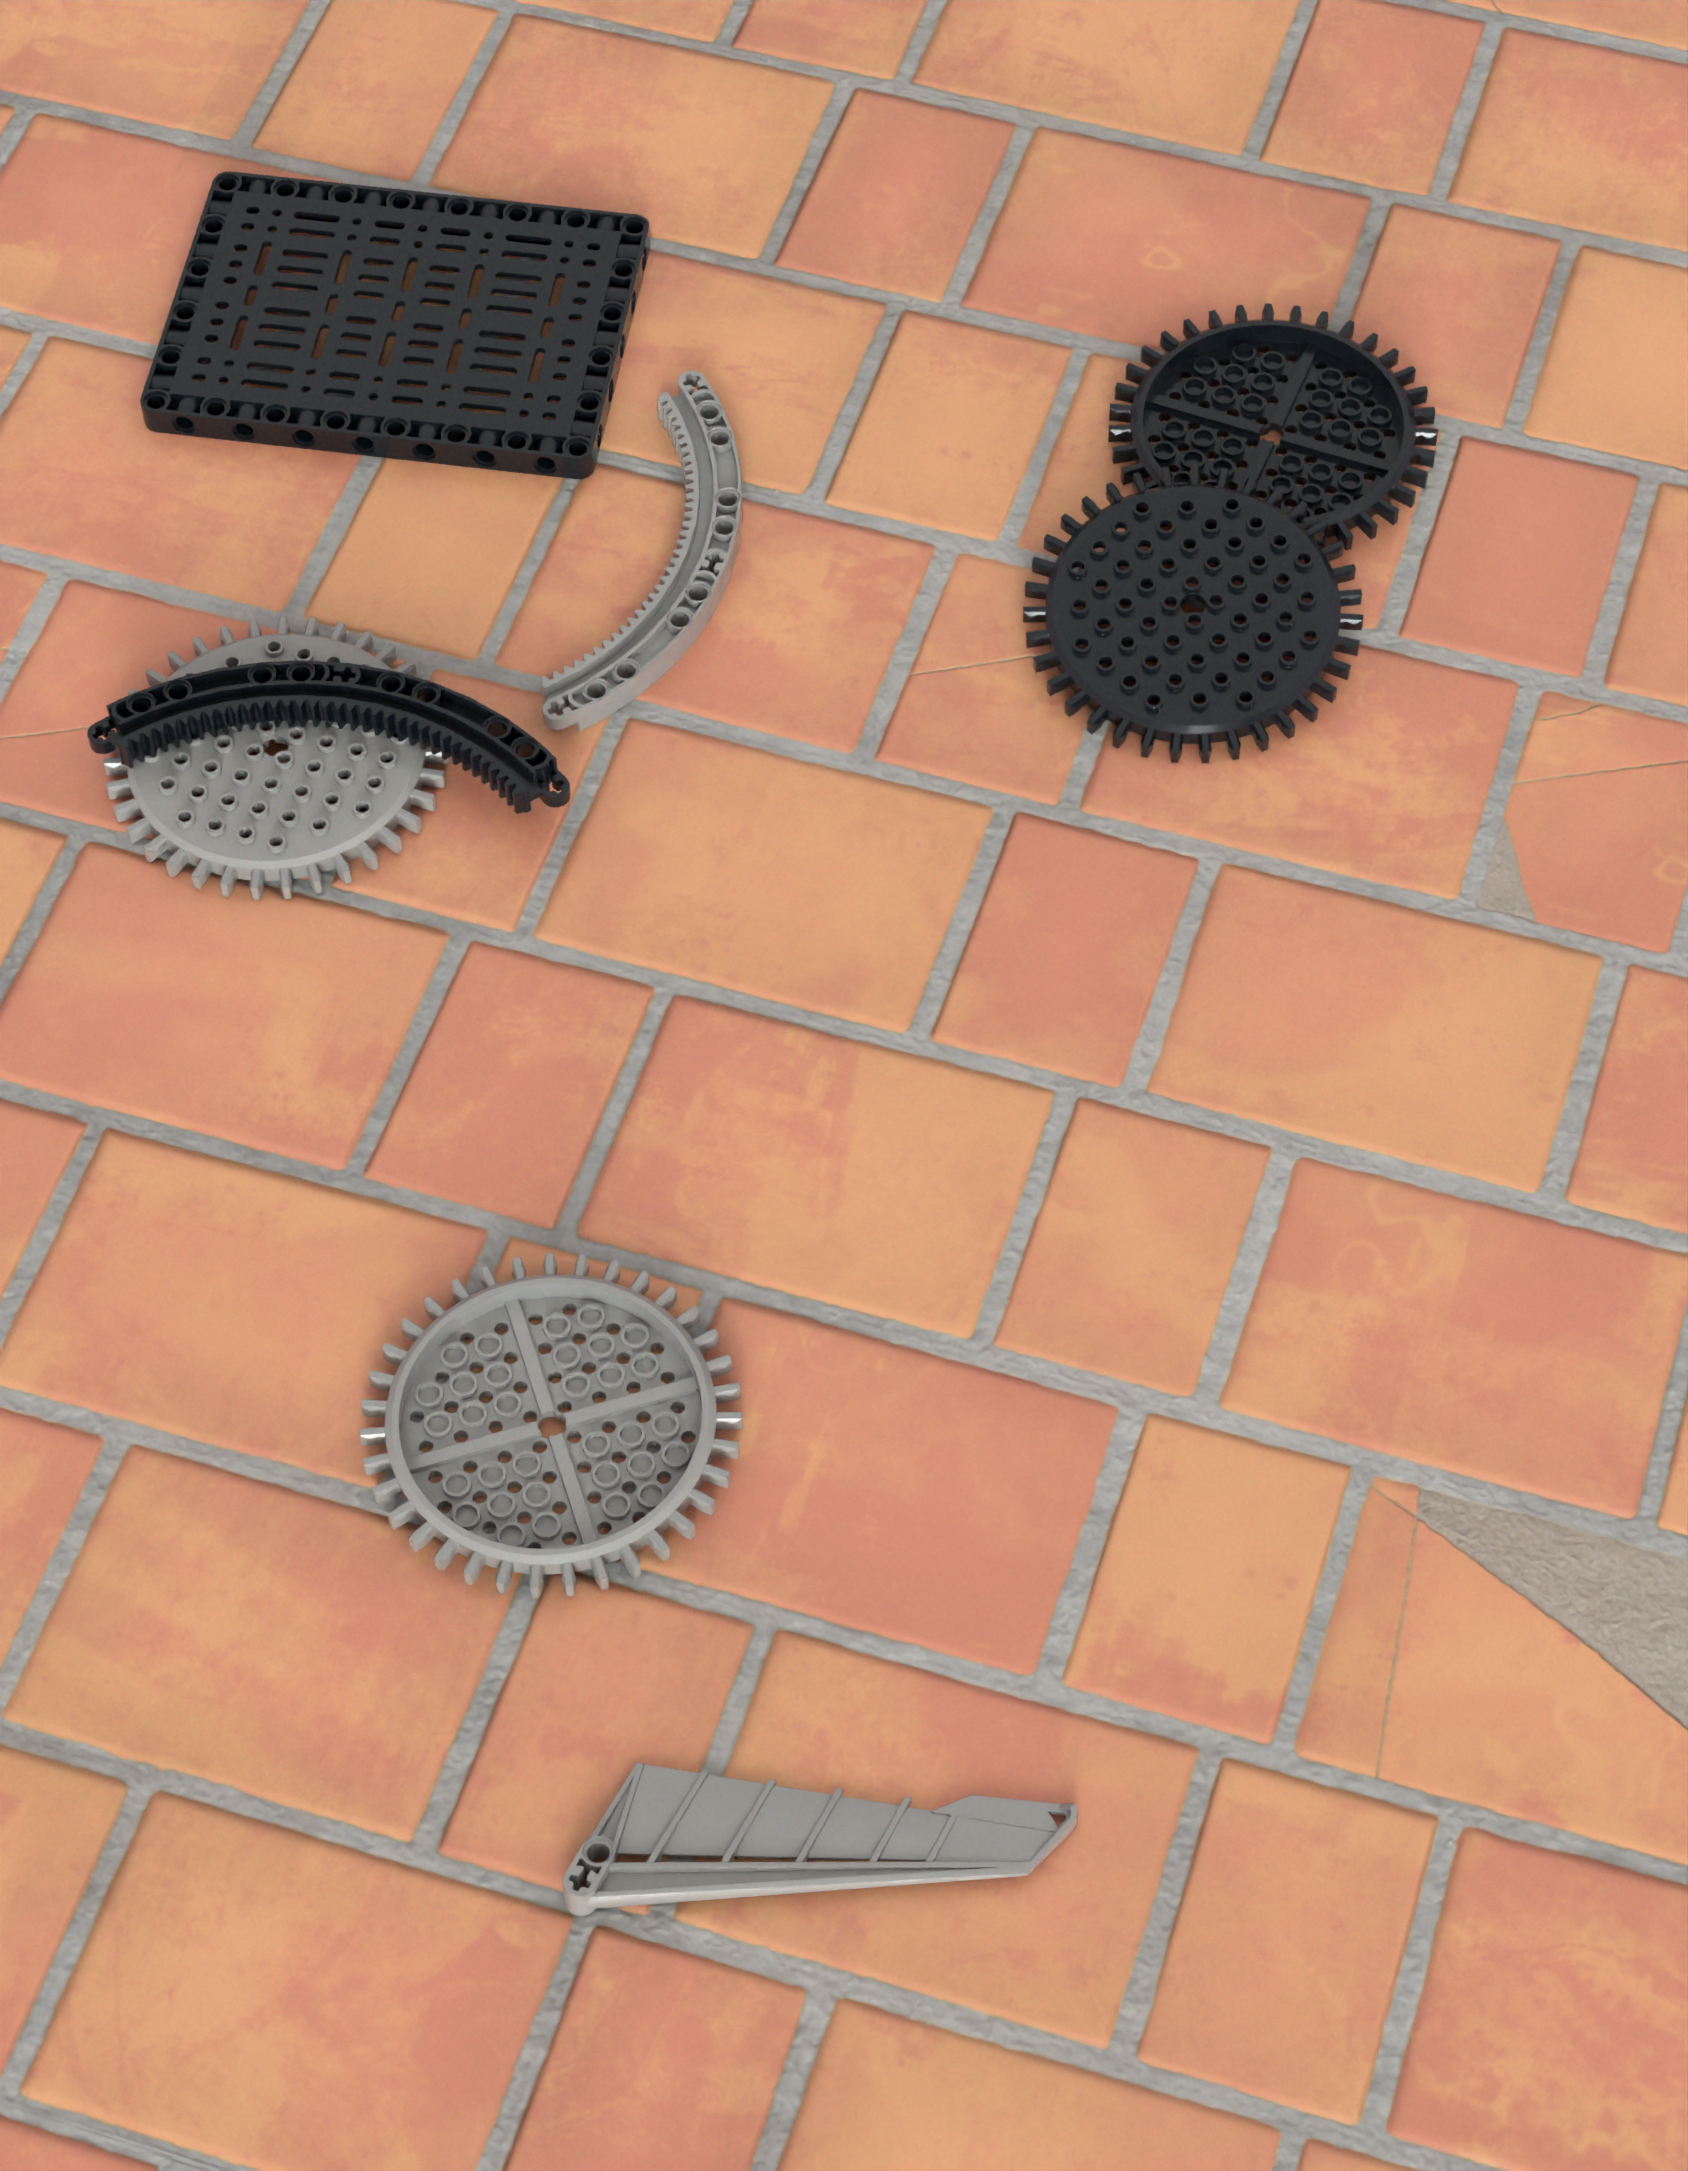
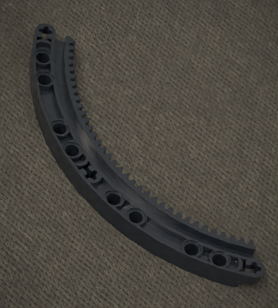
(340, 694)

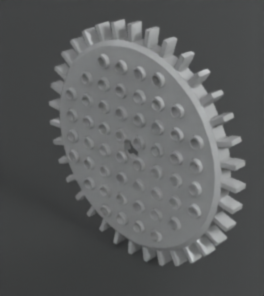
(302, 848)
(512, 1306)

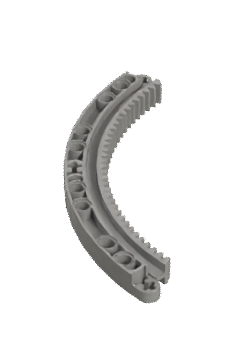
(691, 582)

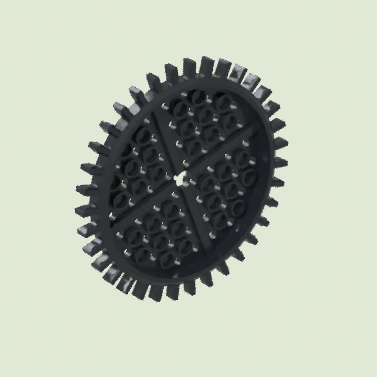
(1239, 418)
(1177, 715)

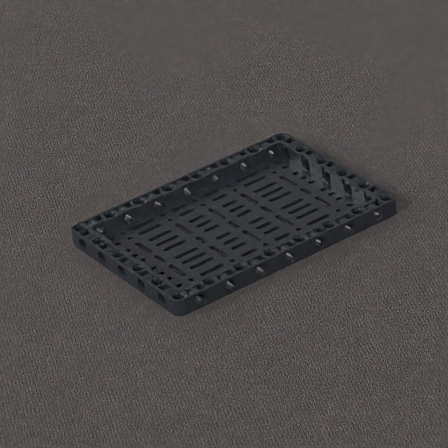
(379, 427)

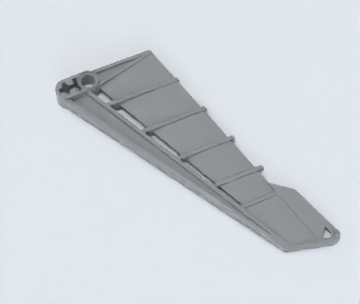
(730, 1818)

